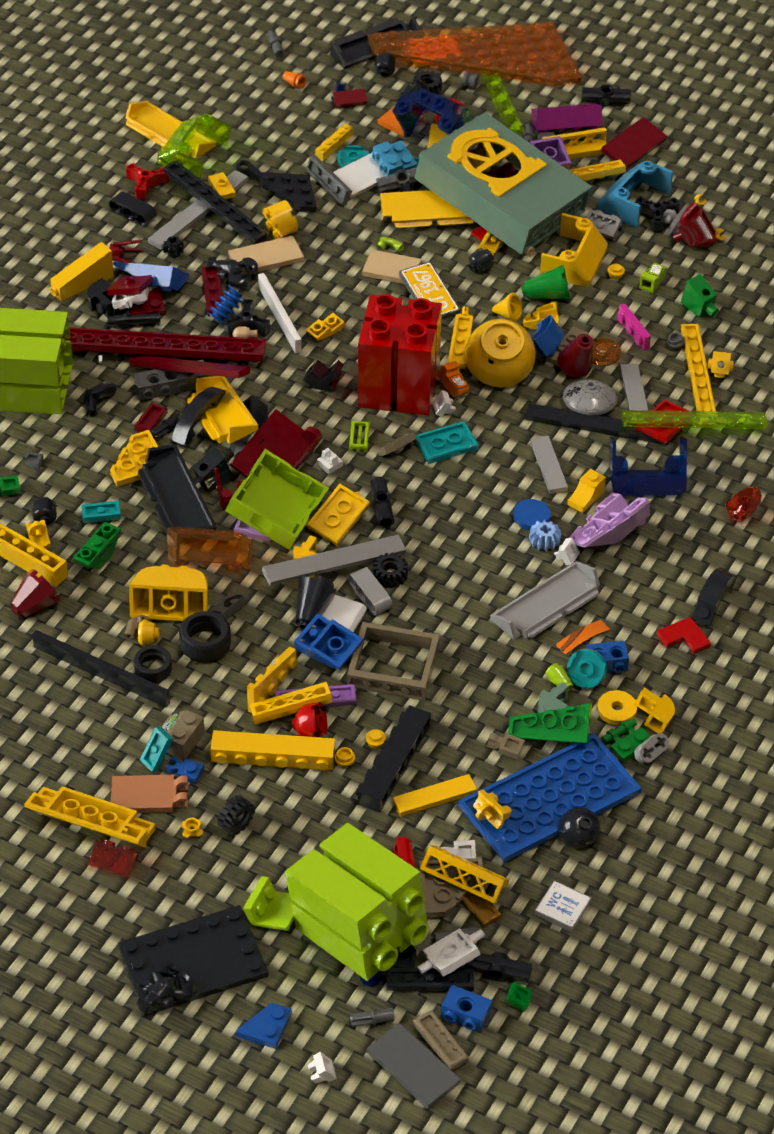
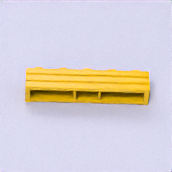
(334, 142)

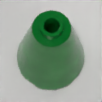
(548, 285)

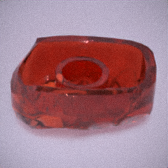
(743, 503)

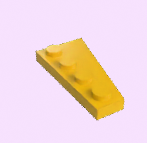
(275, 674)

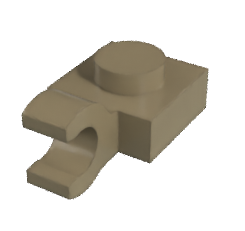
(508, 746)

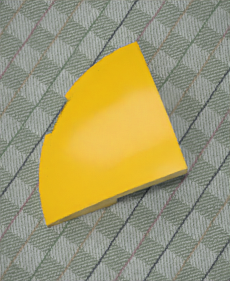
(540, 314)

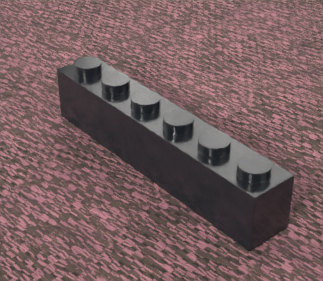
(393, 759)

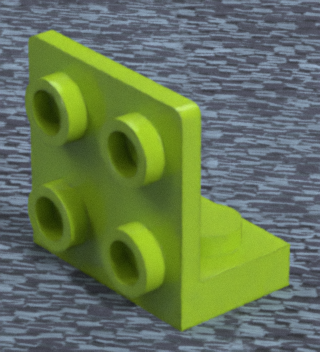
(269, 907)

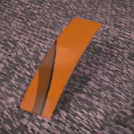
(581, 635)

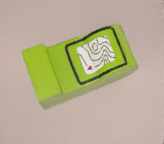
(653, 275)

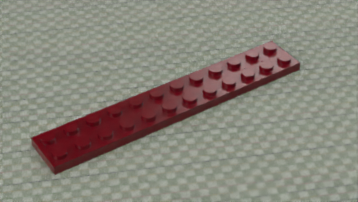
(167, 344)

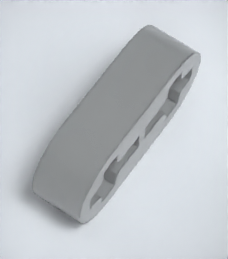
(654, 751)

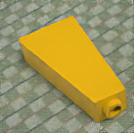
(83, 272)

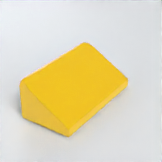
(490, 242)

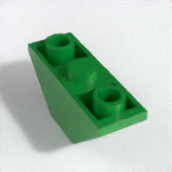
(99, 547)

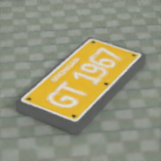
(426, 283)

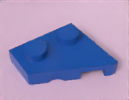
(266, 1026)

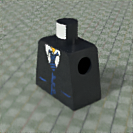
(205, 470)

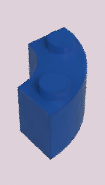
(547, 336)

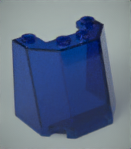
(412, 105)

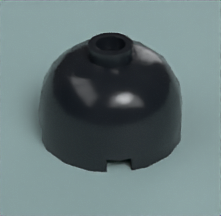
(579, 828)

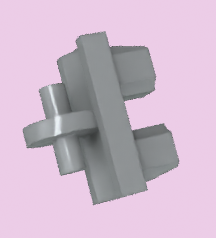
(671, 217)

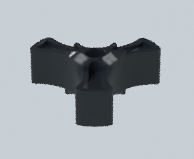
(656, 210)
(247, 319)

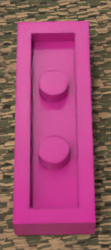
(634, 327)

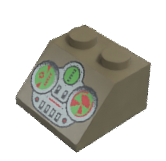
(186, 730)

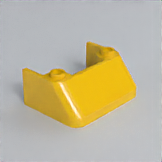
(580, 264)

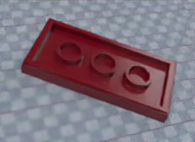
(634, 142)

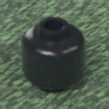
(385, 64)
(480, 260)
(44, 509)

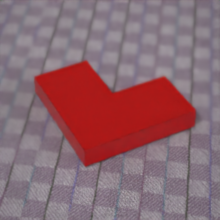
(686, 631)

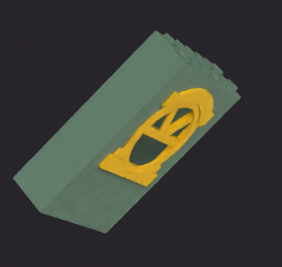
(514, 208)

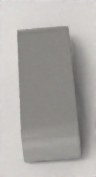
(370, 591)

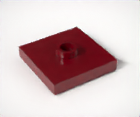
(130, 285)

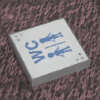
(562, 906)

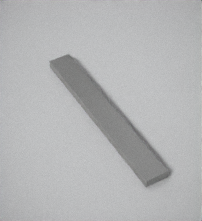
(190, 215)
(332, 560)

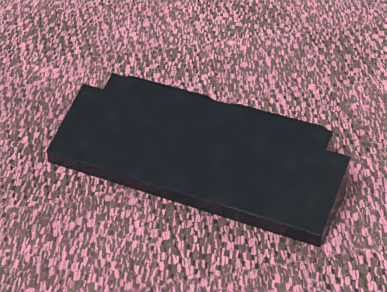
(355, 47)
(174, 490)

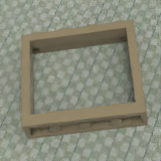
(390, 684)

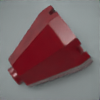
(33, 595)

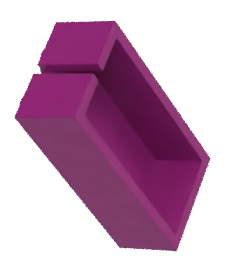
(565, 117)

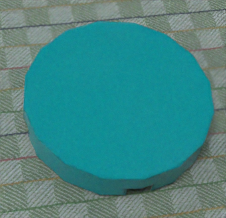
(350, 154)
(587, 668)

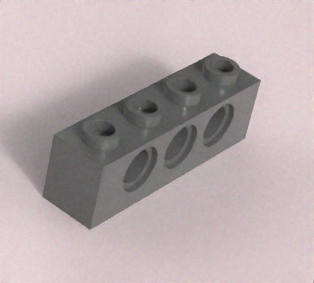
(163, 382)

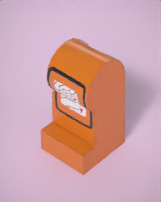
(453, 379)

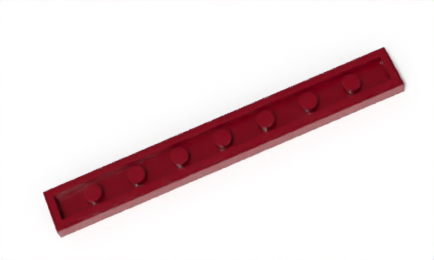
(189, 366)

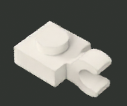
(463, 848)

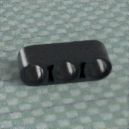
(132, 208)

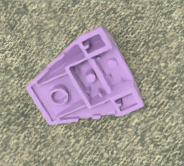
(612, 521)

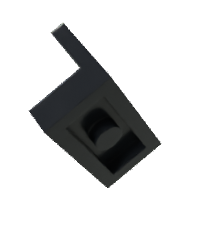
(257, 409)

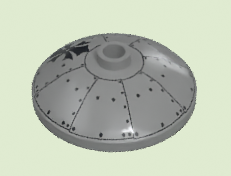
(589, 397)

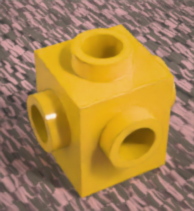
(725, 359)

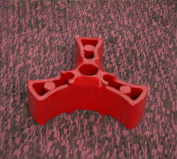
(145, 179)

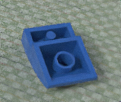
(327, 642)

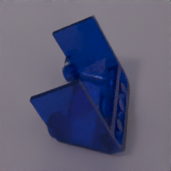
(649, 482)

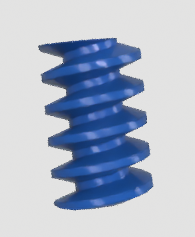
(226, 305)

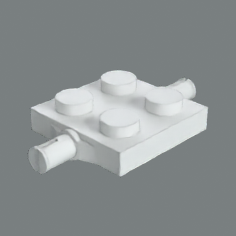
(125, 301)
(451, 952)

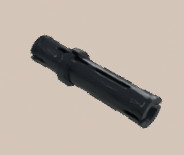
(152, 318)

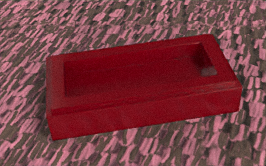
(349, 98)
(151, 418)

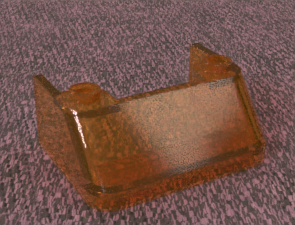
(209, 546)

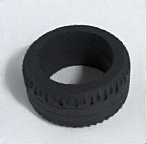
(202, 622)

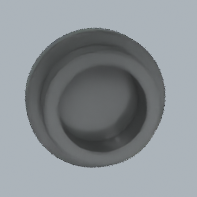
(675, 340)

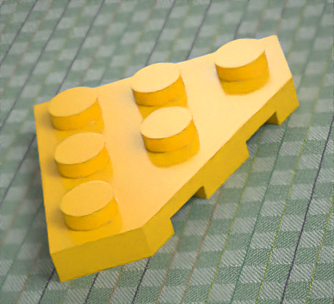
(132, 458)

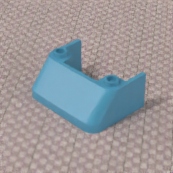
(616, 198)

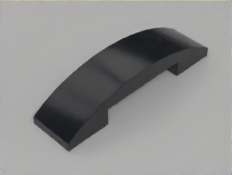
(192, 414)

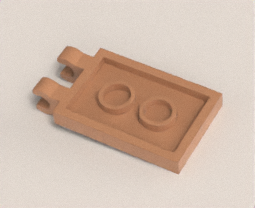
(150, 792)

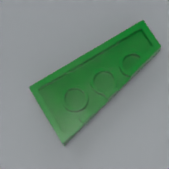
(558, 725)

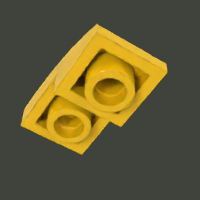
(326, 328)

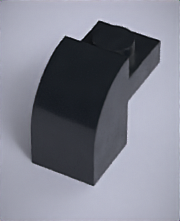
(99, 299)
(322, 377)

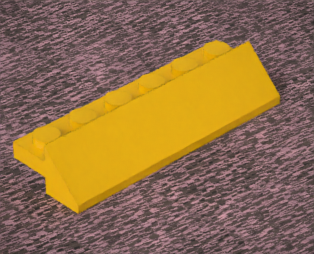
(92, 814)

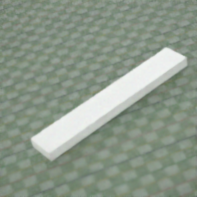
(279, 313)

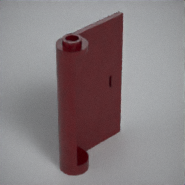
(282, 439)

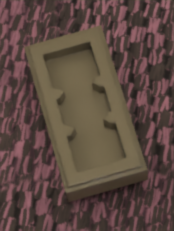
(396, 445)

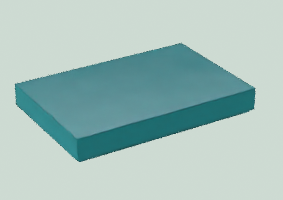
(446, 442)

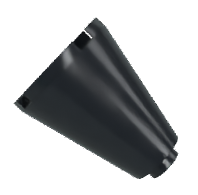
(312, 598)

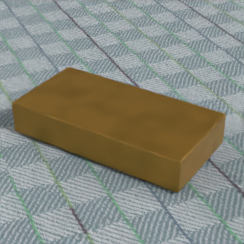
(481, 909)

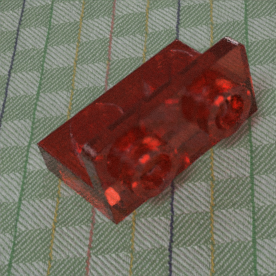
(112, 858)

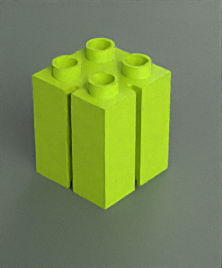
(34, 360)
(358, 901)

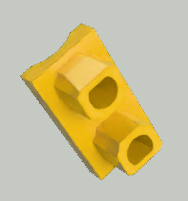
(38, 533)
(489, 808)

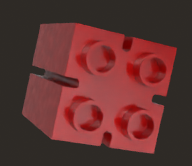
(399, 354)

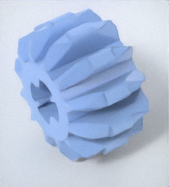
(545, 535)

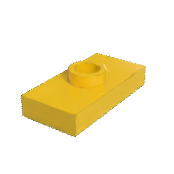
(222, 185)

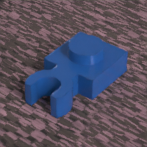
(187, 768)

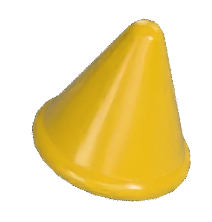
(509, 307)

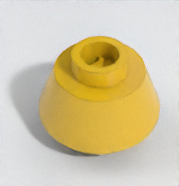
(147, 632)

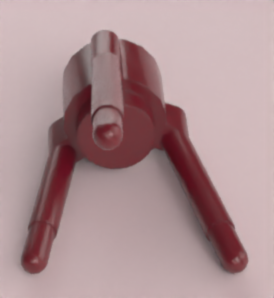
(118, 250)
(224, 495)

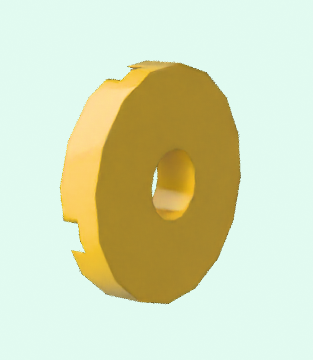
(620, 699)

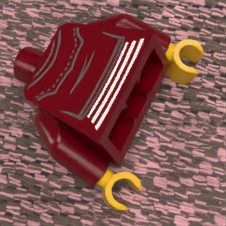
(696, 227)

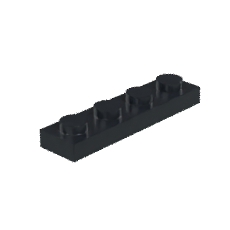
(412, 980)

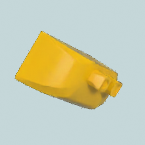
(168, 593)

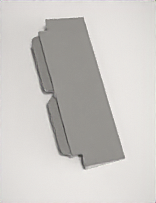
(548, 601)

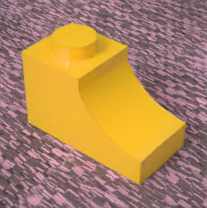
(589, 489)

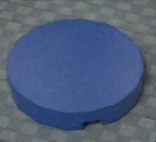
(529, 512)

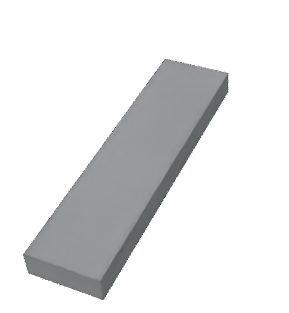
(633, 387)
(549, 465)

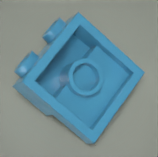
(393, 157)

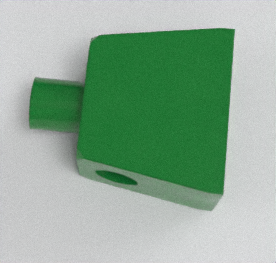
(699, 297)

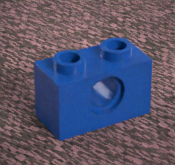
(478, 1009)

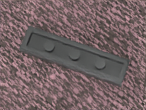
(328, 180)

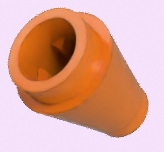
(297, 80)

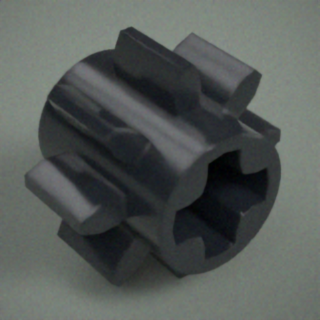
(173, 246)

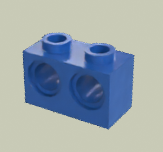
(614, 654)

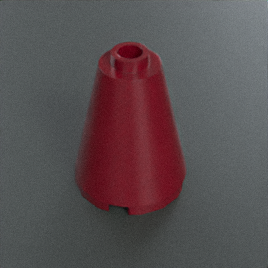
(577, 357)

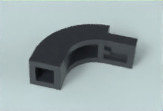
(711, 595)

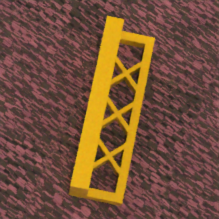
(585, 148)
(289, 702)
(468, 866)

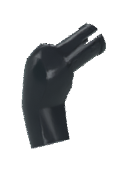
(95, 394)

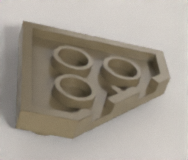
(440, 894)

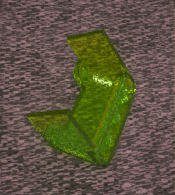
(178, 148)

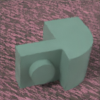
(553, 699)

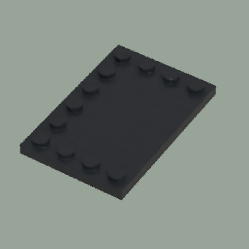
(211, 949)

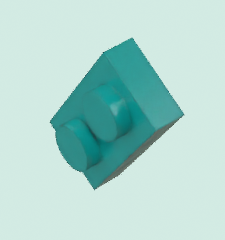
(101, 511)
(156, 749)

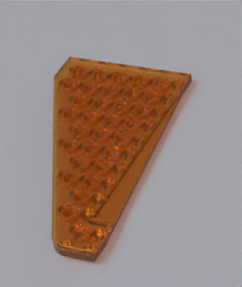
(513, 51)

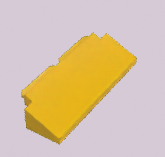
(160, 126)
(420, 209)
(228, 419)

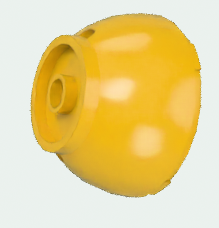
(511, 361)

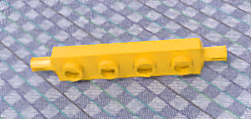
(460, 336)

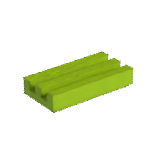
(358, 446)

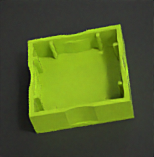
(277, 499)

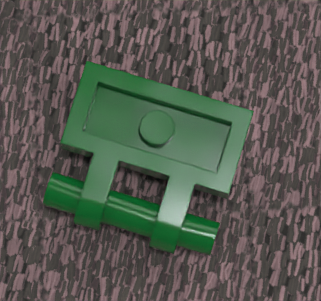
(625, 747)

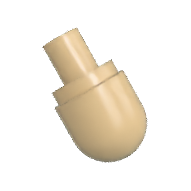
(244, 332)

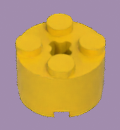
(280, 219)

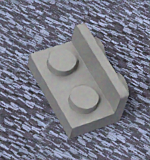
(605, 224)

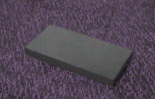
(413, 1066)

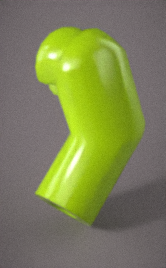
(384, 241)

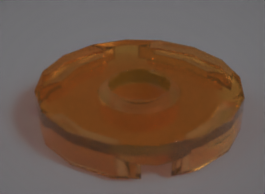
(606, 358)

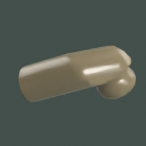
(132, 626)

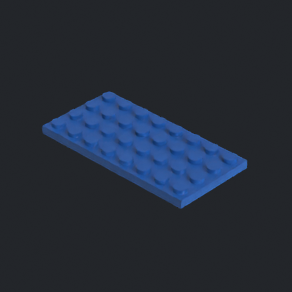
(547, 789)

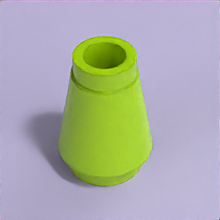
(557, 675)

